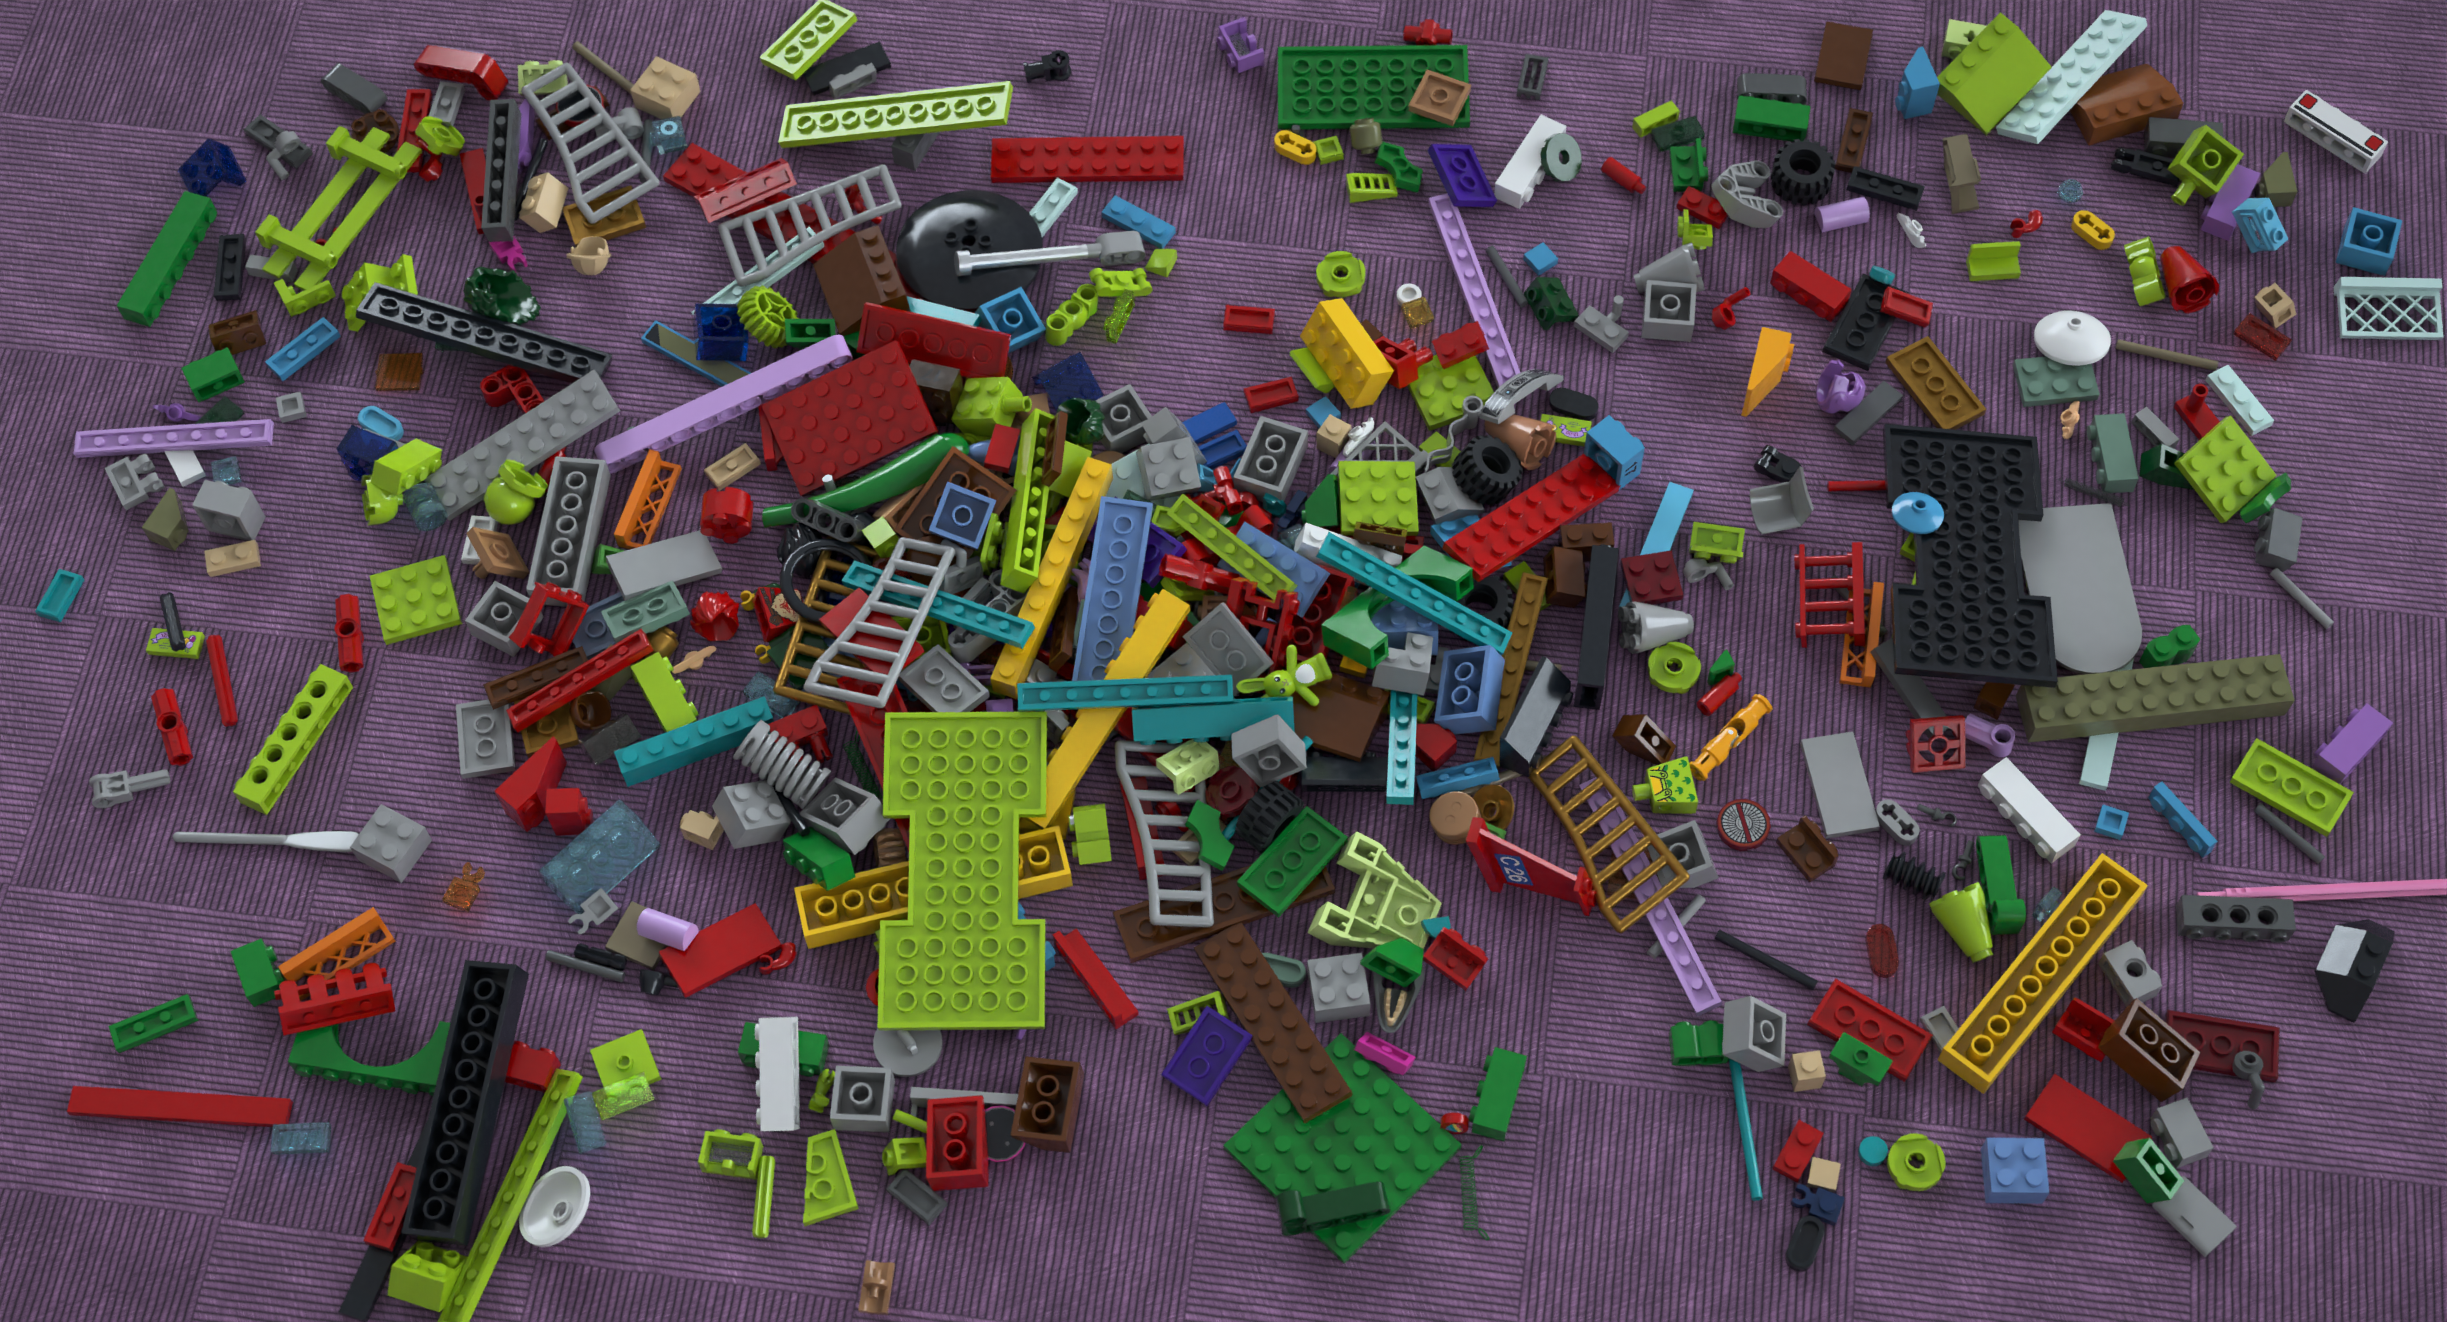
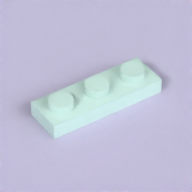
(2239, 400)

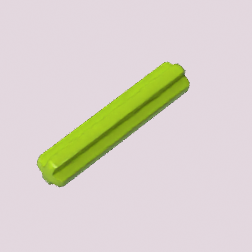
(763, 1197)

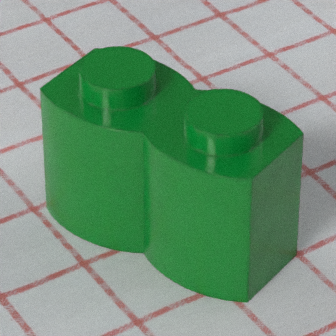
(2170, 649)
(1697, 1044)

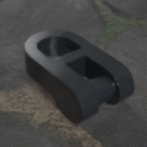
(1785, 465)

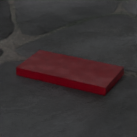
(2222, 1039)

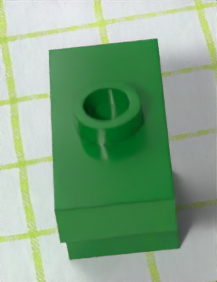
(1859, 1061)

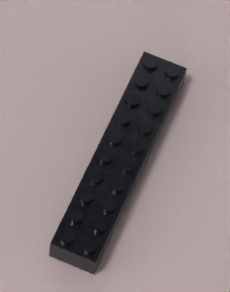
(465, 1103)

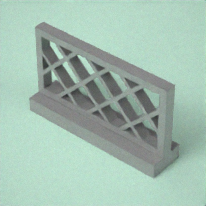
(1418, 457)

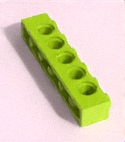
(292, 752)

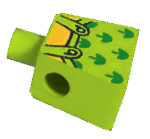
(1668, 788)

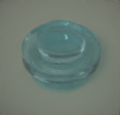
(2070, 191)

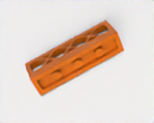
(640, 496)
(1872, 630)
(336, 944)

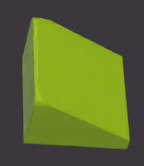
(1162, 261)

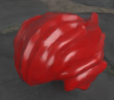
(715, 616)

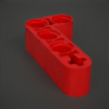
(464, 68)
(510, 390)
(1252, 516)

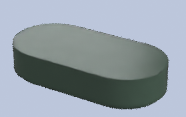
(1288, 970)

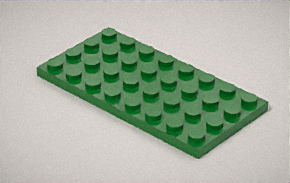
(1348, 83)

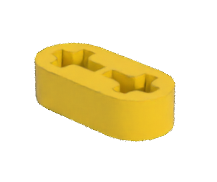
(1295, 147)
(2092, 230)

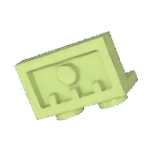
(532, 71)
(1189, 764)

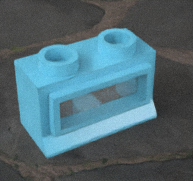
(2260, 225)

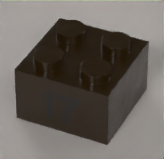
(939, 387)

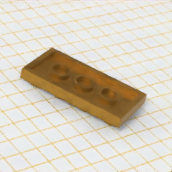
(1935, 385)

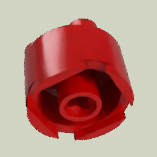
(726, 514)

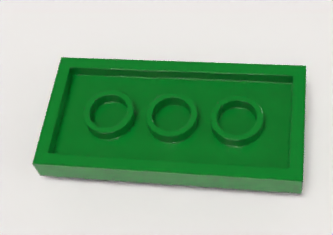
(1292, 861)

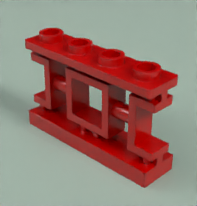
(1279, 633)

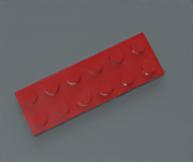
(935, 341)

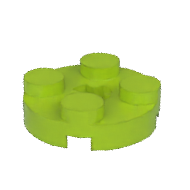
(439, 137)
(1336, 286)
(1670, 681)
(1925, 1150)

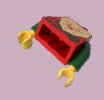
(773, 614)

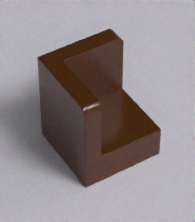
(1993, 698)

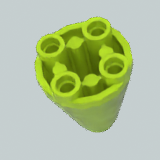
(1966, 920)

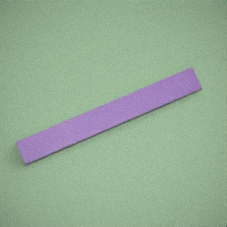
(173, 438)

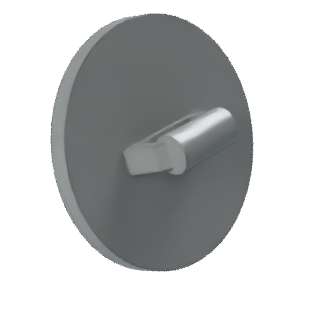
(907, 1051)

